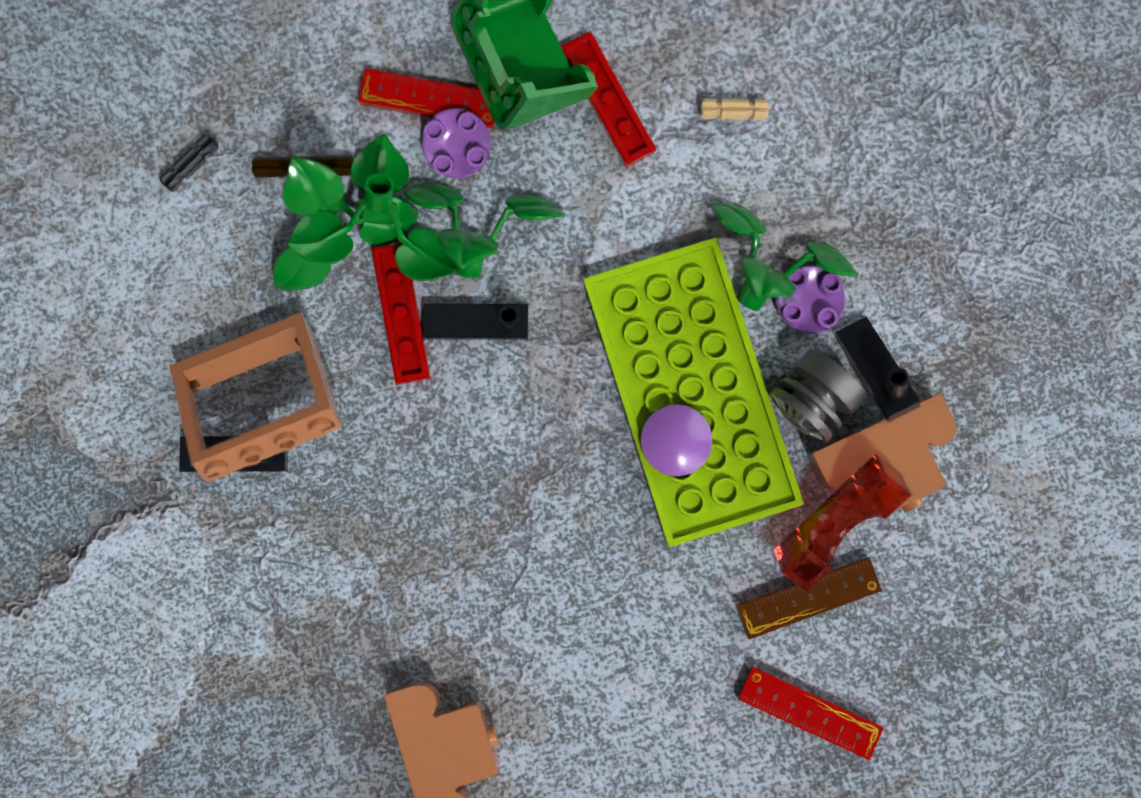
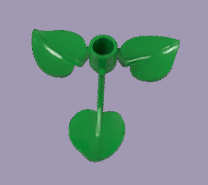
(380, 173)
(317, 188)
(471, 248)
(761, 279)

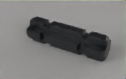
(189, 162)

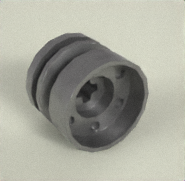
(813, 401)

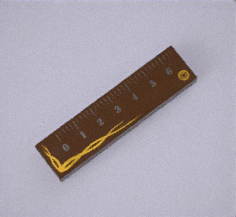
(795, 604)

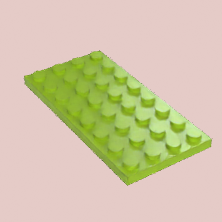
(683, 341)

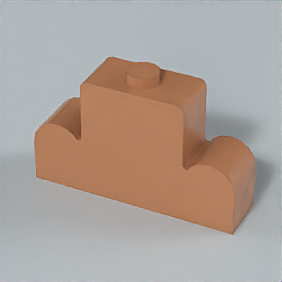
(900, 443)
(441, 747)

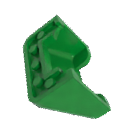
(518, 60)

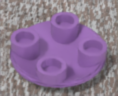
(456, 143)
(815, 303)
(676, 440)

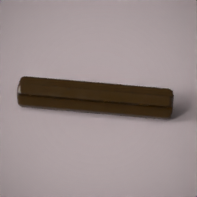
(279, 166)

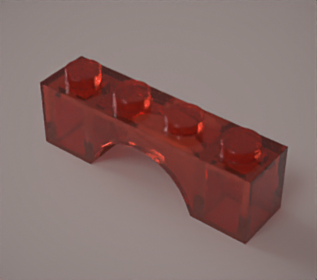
(811, 548)

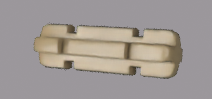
(734, 109)

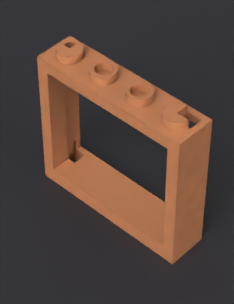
(235, 358)

